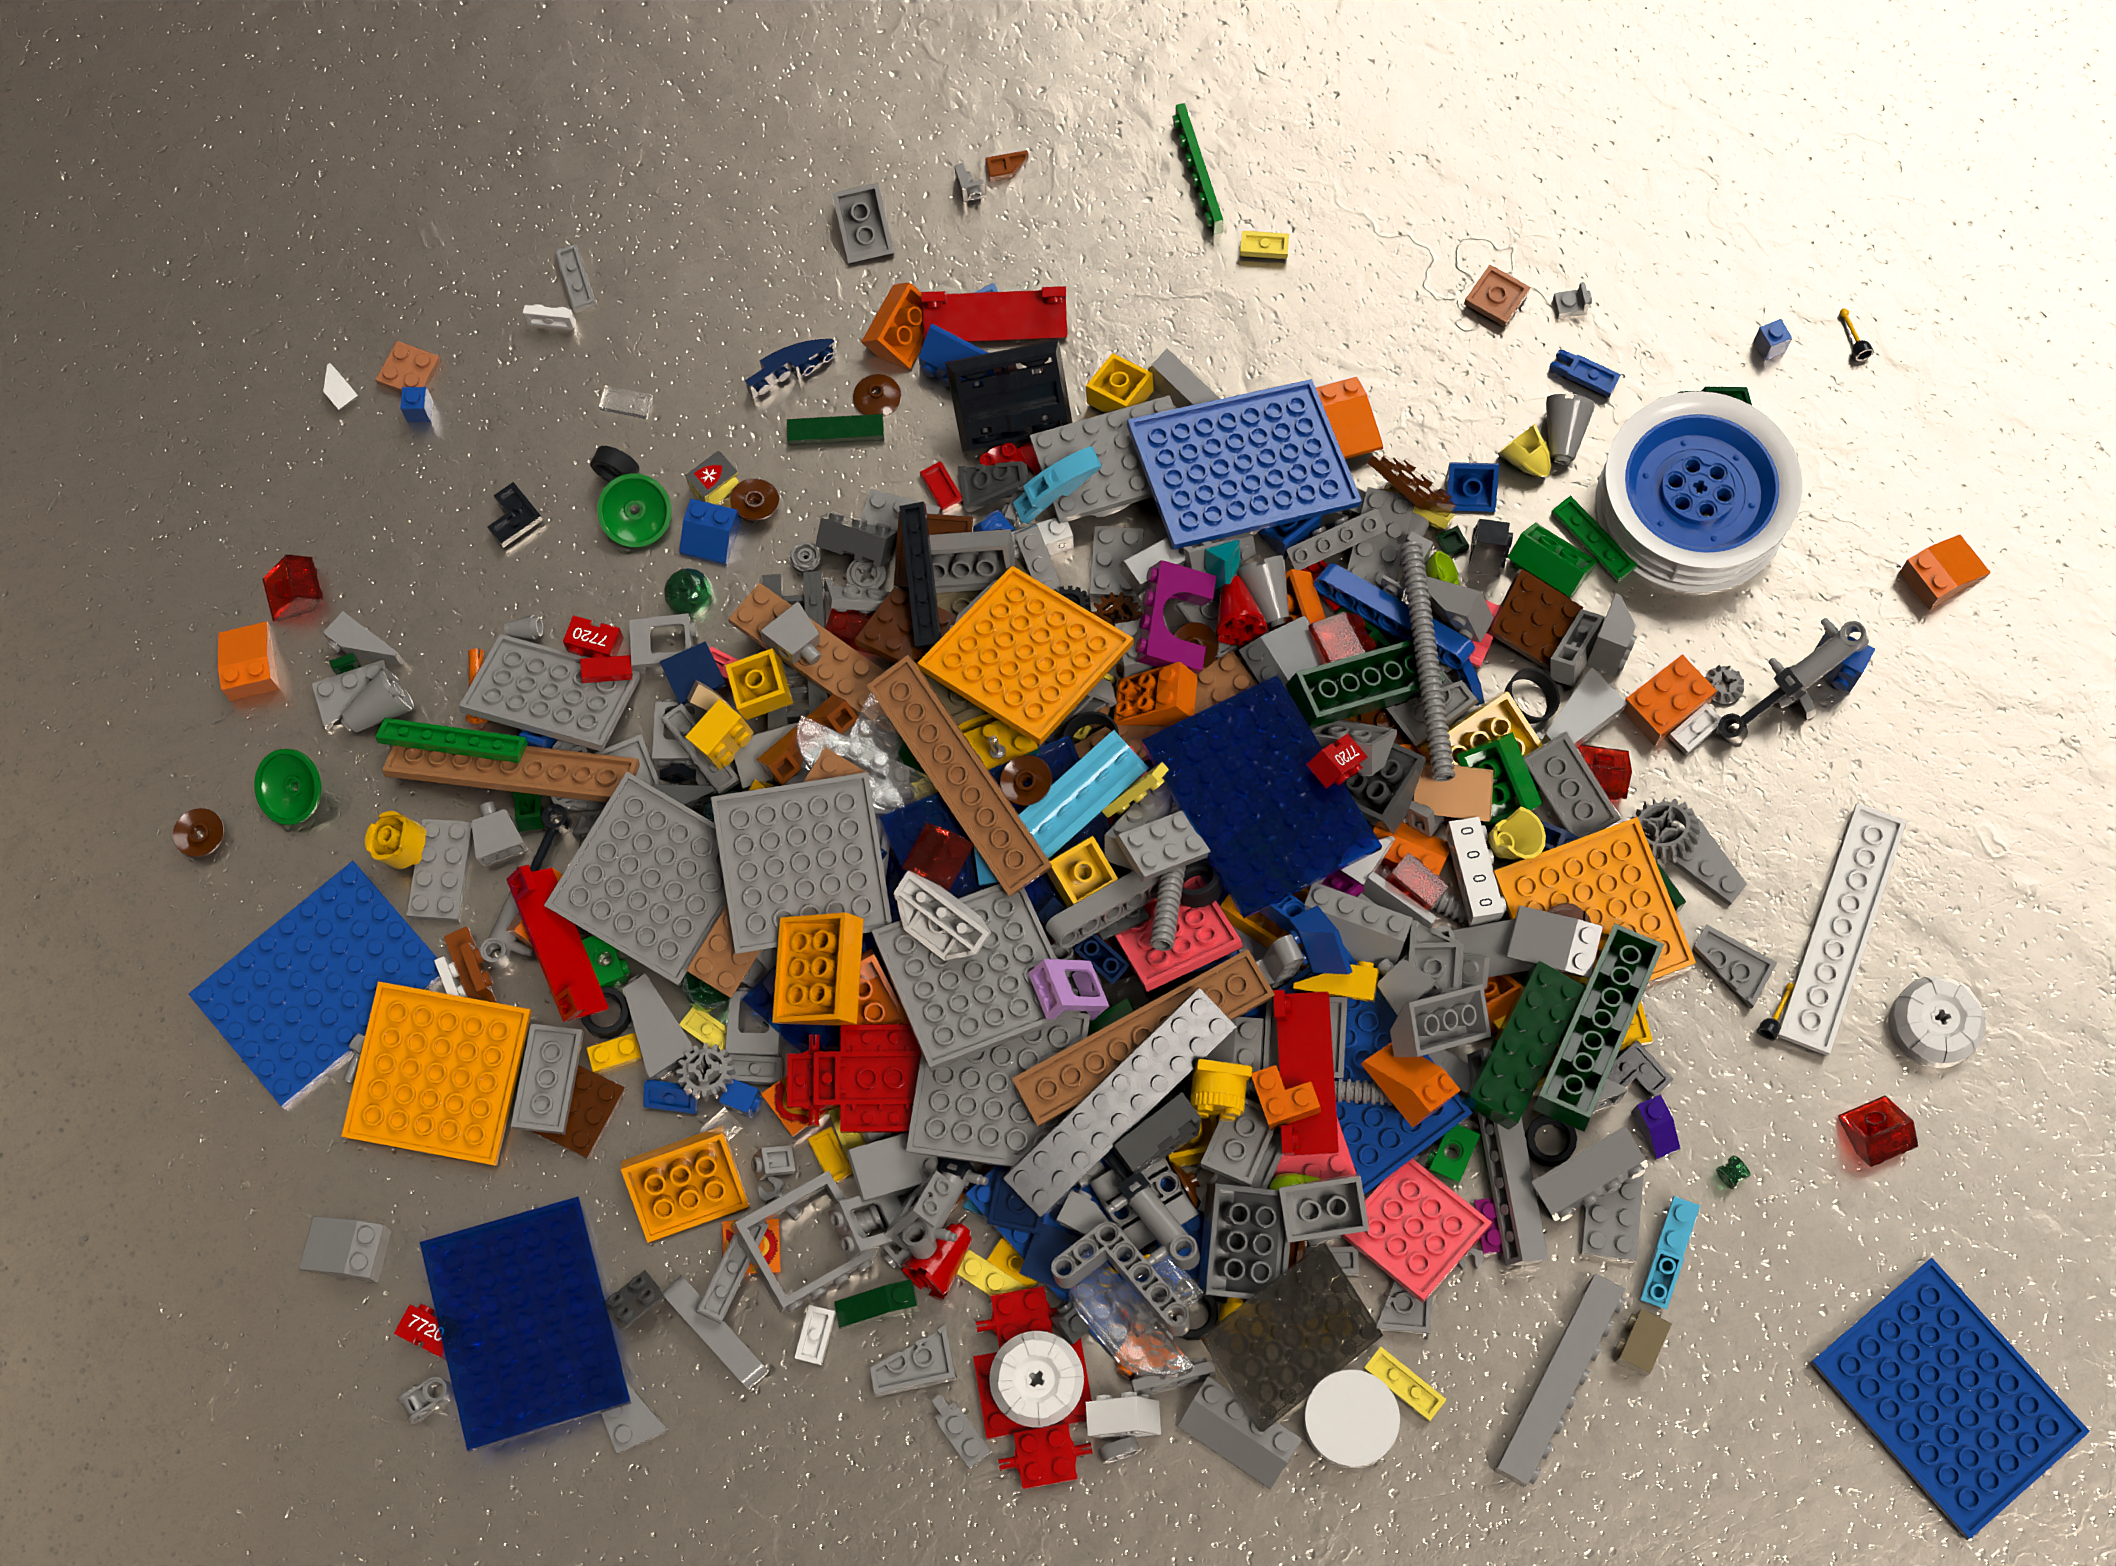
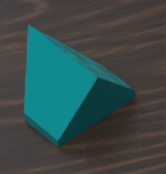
(1223, 562)

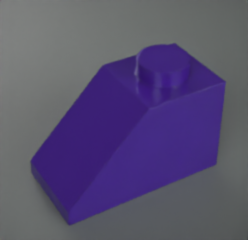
(1657, 1126)

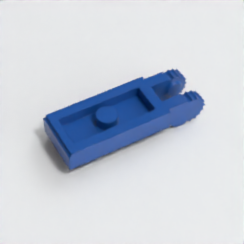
(1586, 372)

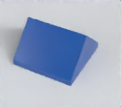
(1473, 486)
(1289, 534)

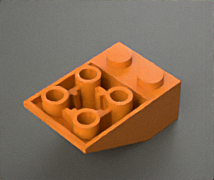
(1156, 696)

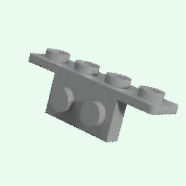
(1332, 541)

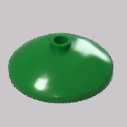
(631, 528)
(278, 790)

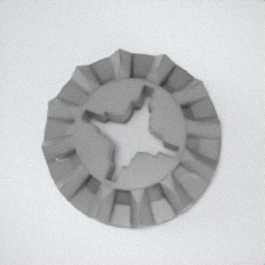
(857, 567)
(1730, 675)

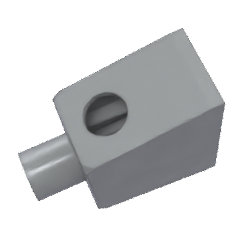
(793, 636)
(495, 835)
(1405, 983)

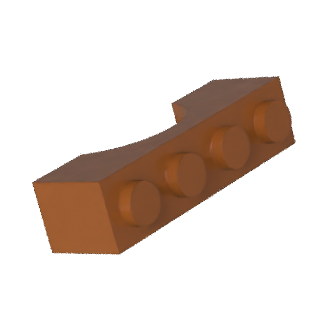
(784, 758)

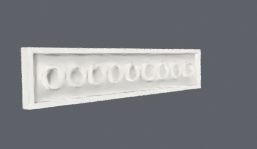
(1842, 929)

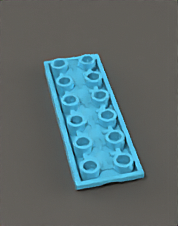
(1083, 793)

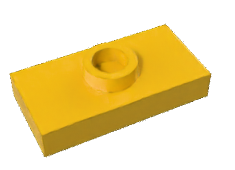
(1010, 1262)

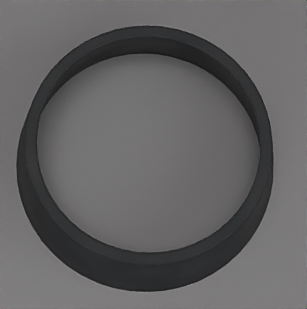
(1546, 684)
(1087, 719)

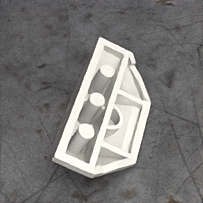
(939, 918)

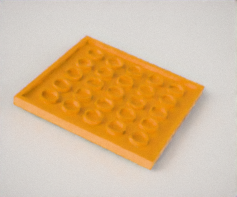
(1025, 654)
(1609, 879)
(437, 1073)

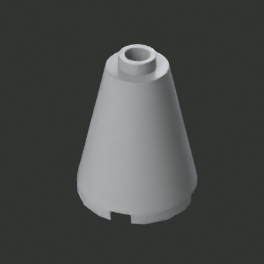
(1567, 425)
(1268, 587)
(377, 701)

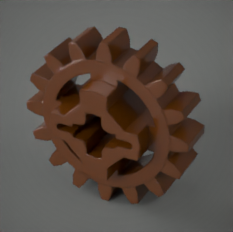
(1117, 609)

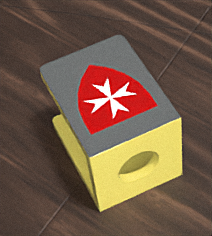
(712, 479)

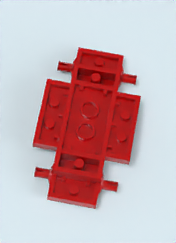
(868, 1079)
(1041, 1453)

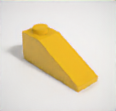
(1357, 985)

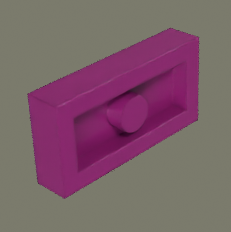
(1344, 883)
(1491, 1239)

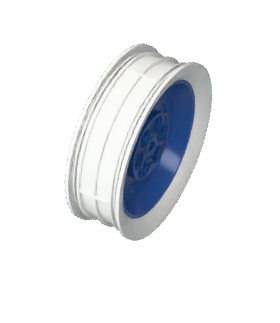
(1712, 437)

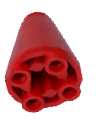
(1238, 615)

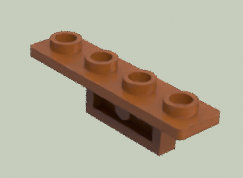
(469, 965)

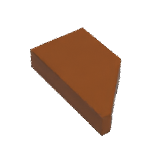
(1005, 165)

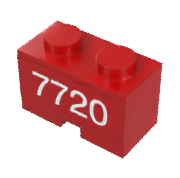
(590, 640)
(1337, 761)
(421, 1326)

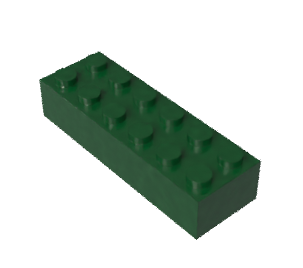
(1356, 684)
(1524, 1045)

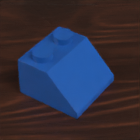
(709, 531)
(1851, 669)
(1319, 942)

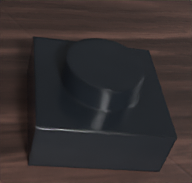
(677, 774)

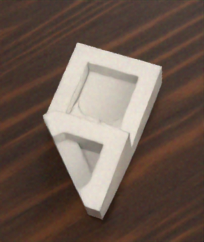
(337, 388)

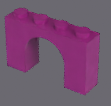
(1156, 643)

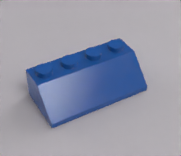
(943, 347)

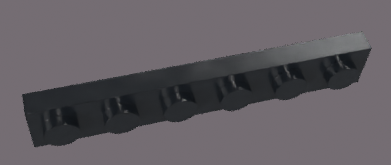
(920, 575)

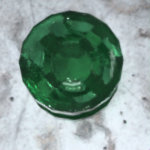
(1733, 1172)

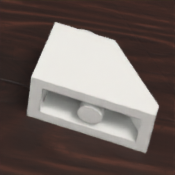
(1363, 868)

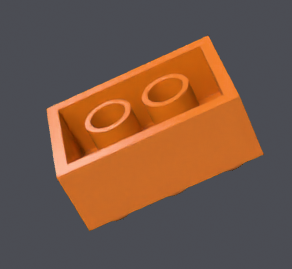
(1668, 699)

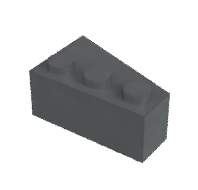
(856, 538)
(1158, 1135)

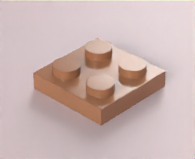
(1497, 295)
(407, 367)

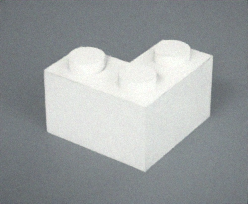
(1122, 1416)

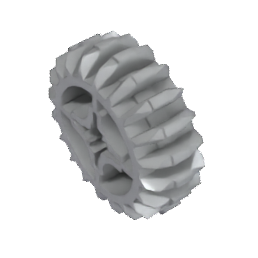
(1669, 837)

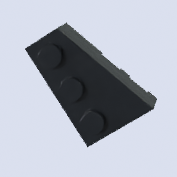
(1489, 547)

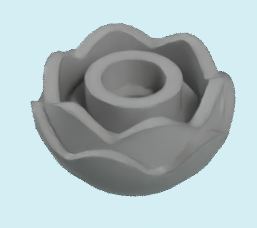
(800, 551)

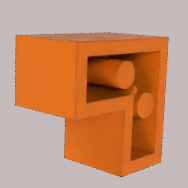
(1283, 1105)

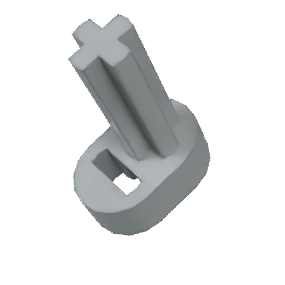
(1122, 1448)

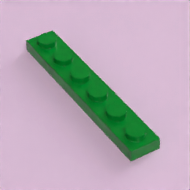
(1200, 174)
(451, 740)

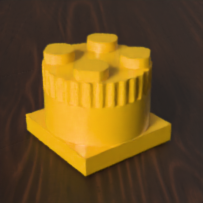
(1219, 1089)

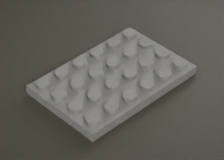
(1121, 475)
(544, 694)

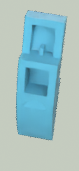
(1054, 481)
(1669, 1252)

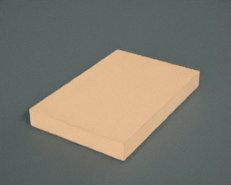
(1461, 797)

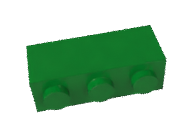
(1551, 559)
(1511, 777)

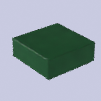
(1452, 541)
(344, 663)

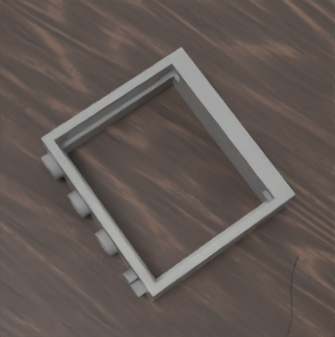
(816, 1288)

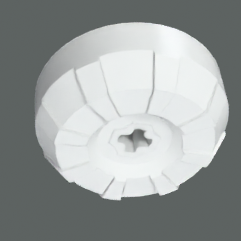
(1937, 1022)
(1036, 1379)
(1351, 1418)

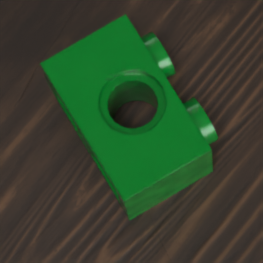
(615, 972)
(1448, 1169)

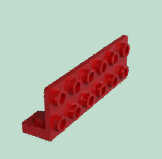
(998, 314)
(556, 946)
(1305, 1057)

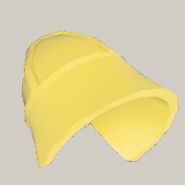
(1528, 453)
(1518, 836)

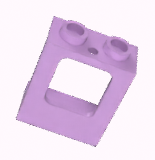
(1056, 993)

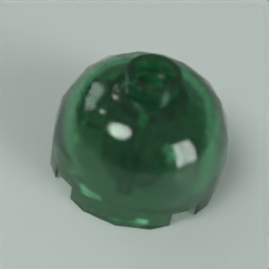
(688, 592)
(702, 995)

